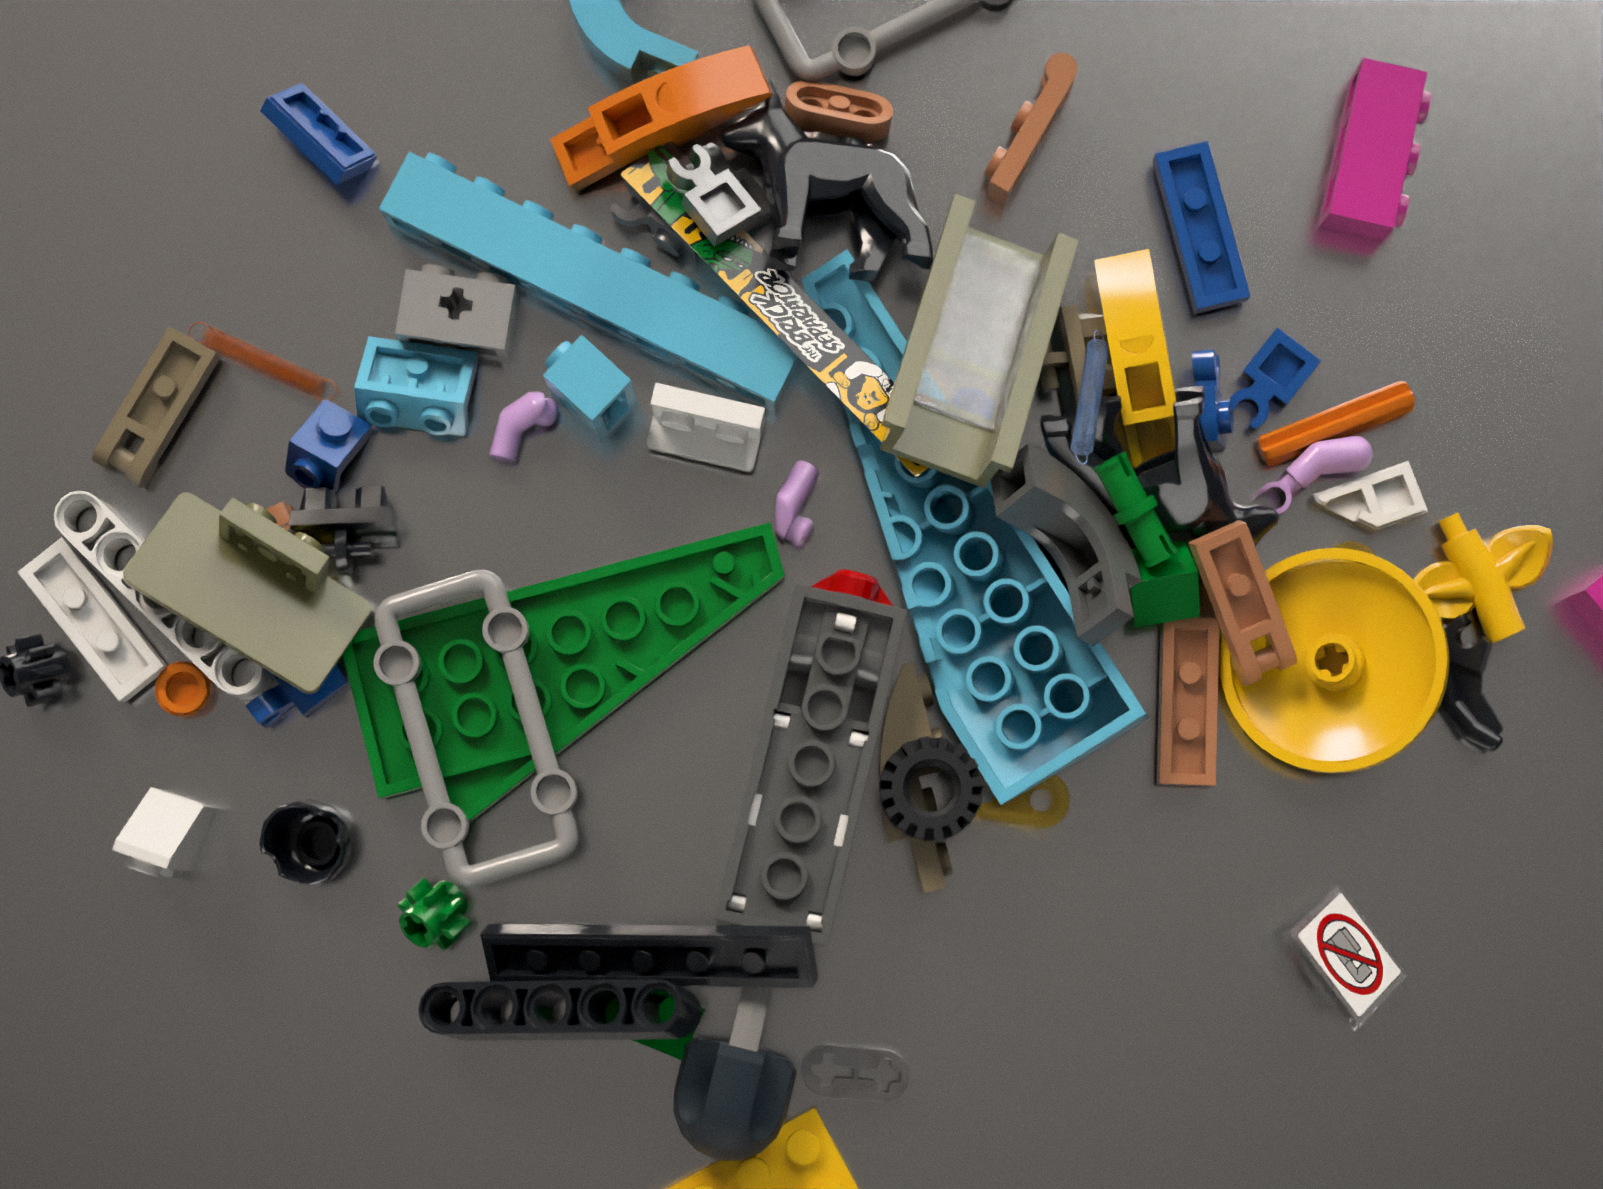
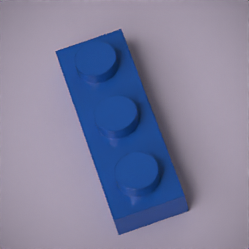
(1201, 227)

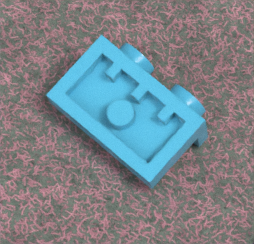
(415, 386)

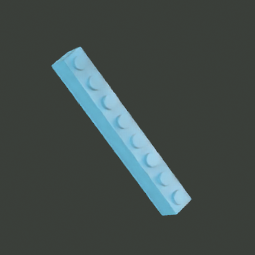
(590, 279)

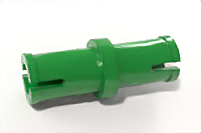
(1135, 510)

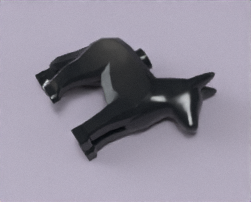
(829, 180)
(1184, 481)

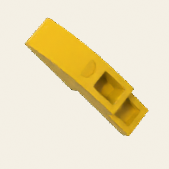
(1138, 352)

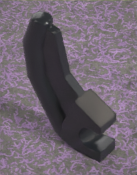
(1463, 695)

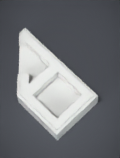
(1375, 499)

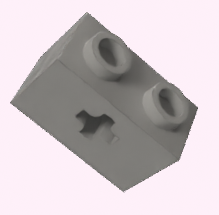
(484, 329)

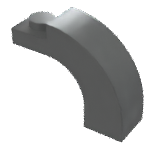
(1077, 532)

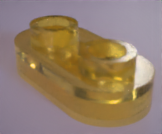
(1020, 811)

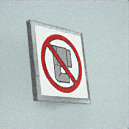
(1345, 956)

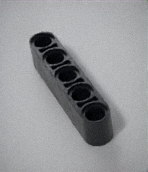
(583, 1015)

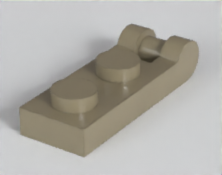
(156, 406)

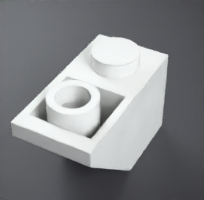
(164, 833)

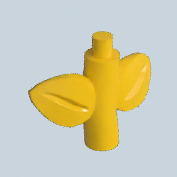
(1486, 574)

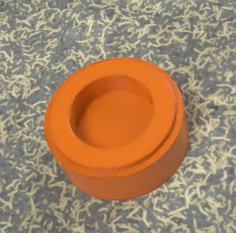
(184, 690)

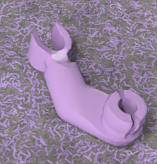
(1320, 458)

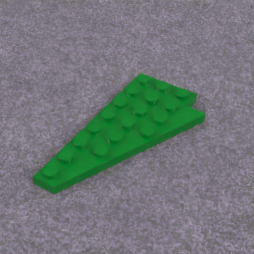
(588, 652)

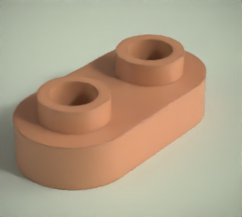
(838, 110)

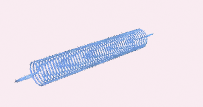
(1087, 358)

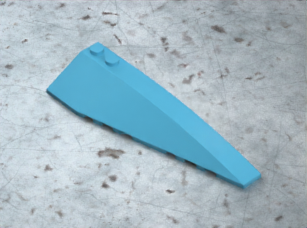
(980, 594)

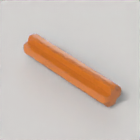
(1336, 422)

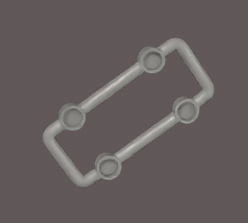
(853, 47)
(552, 789)

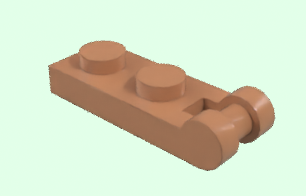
(1031, 128)
(1243, 601)

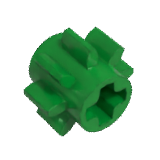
(433, 914)

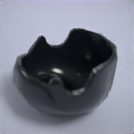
(307, 841)

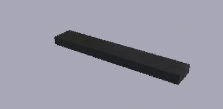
(663, 952)

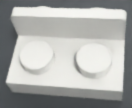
(705, 427)

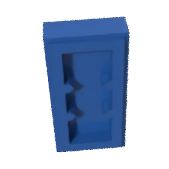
(318, 133)

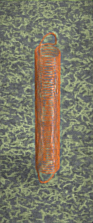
(268, 365)

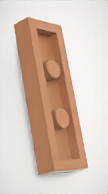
(1188, 702)

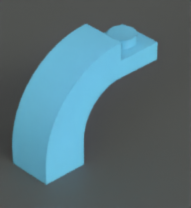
(624, 45)

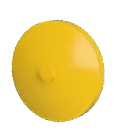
(1364, 668)

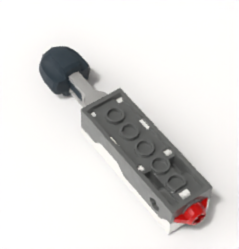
(793, 838)

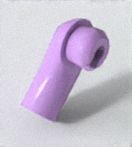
(517, 418)
(789, 500)

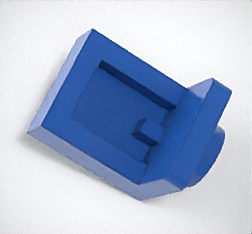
(325, 446)

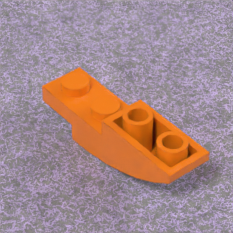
(660, 110)

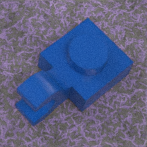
(277, 700)

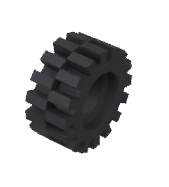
(956, 764)

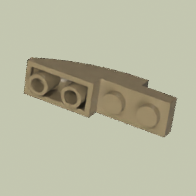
(906, 722)

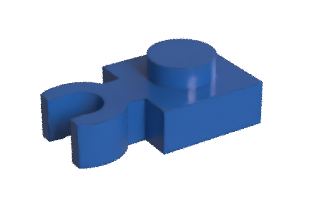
(1277, 372)
(1217, 414)

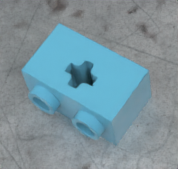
(589, 386)

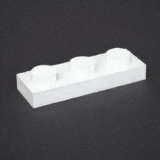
(92, 620)

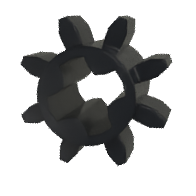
(34, 670)

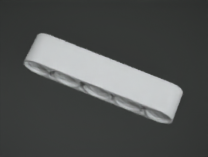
(100, 547)

